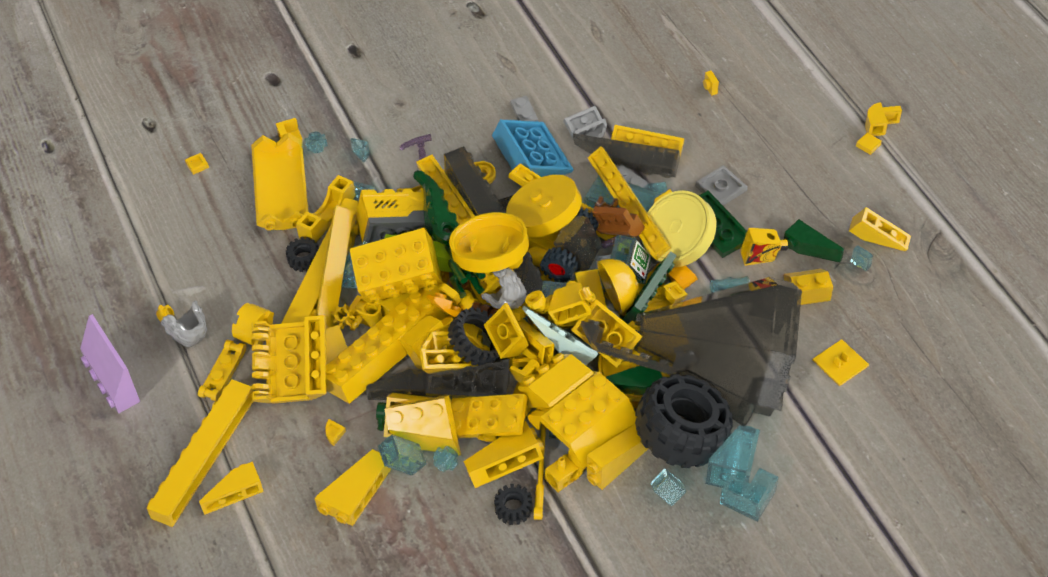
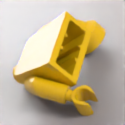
(564, 304)

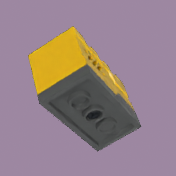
(389, 213)

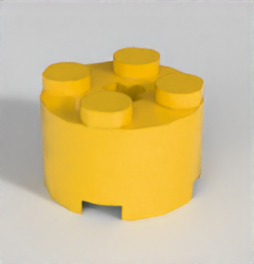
(247, 314)

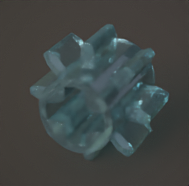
(316, 142)
(445, 459)

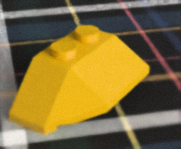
(439, 355)

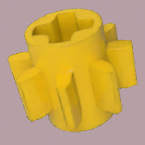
(341, 312)

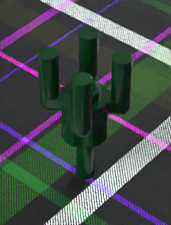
(461, 276)

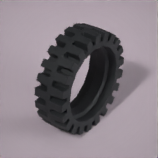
(462, 343)

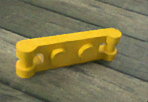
(222, 370)

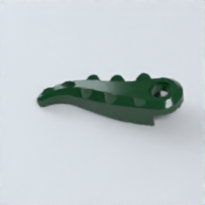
(436, 210)

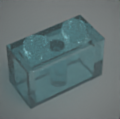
(401, 455)

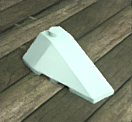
(563, 341)

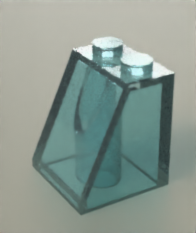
(733, 457)

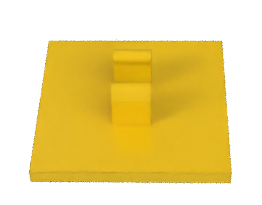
(840, 362)

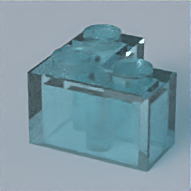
(752, 497)

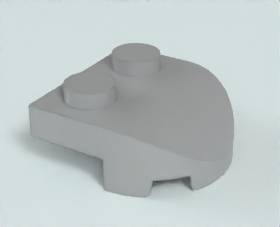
(586, 123)

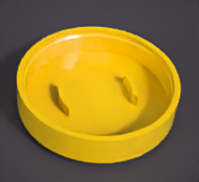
(489, 242)

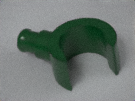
(380, 415)

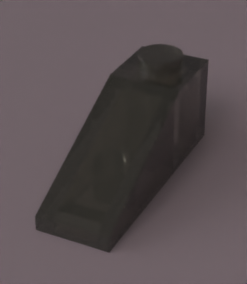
(406, 382)

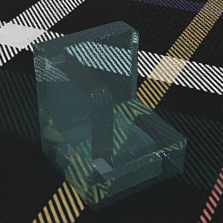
(668, 487)

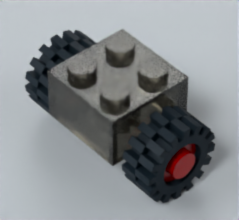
(575, 248)

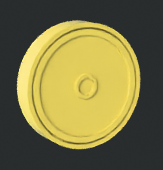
(685, 224)

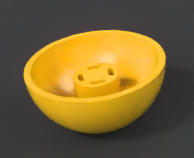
(618, 283)

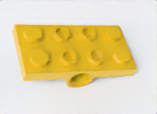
(489, 416)

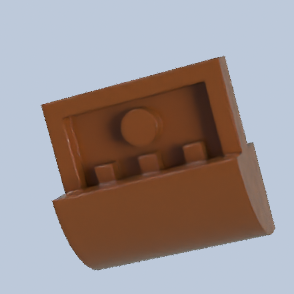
(617, 221)

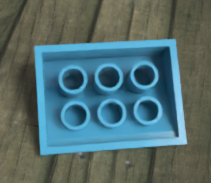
(531, 146)

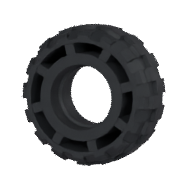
(672, 436)

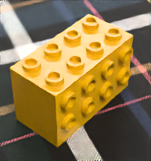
(395, 266)

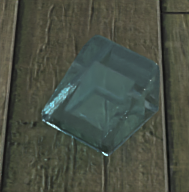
(360, 149)

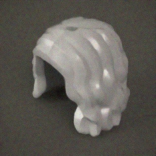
(512, 290)
(189, 328)

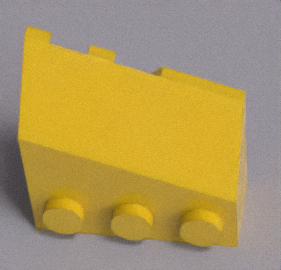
(425, 423)

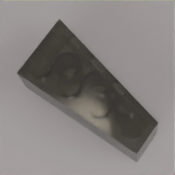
(471, 381)

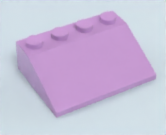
(107, 367)

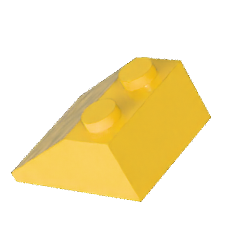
(615, 330)

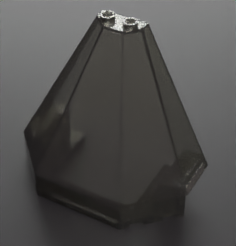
(739, 335)

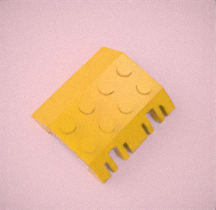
(290, 361)
(587, 417)

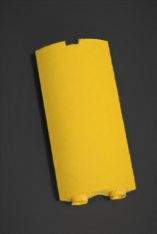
(279, 182)

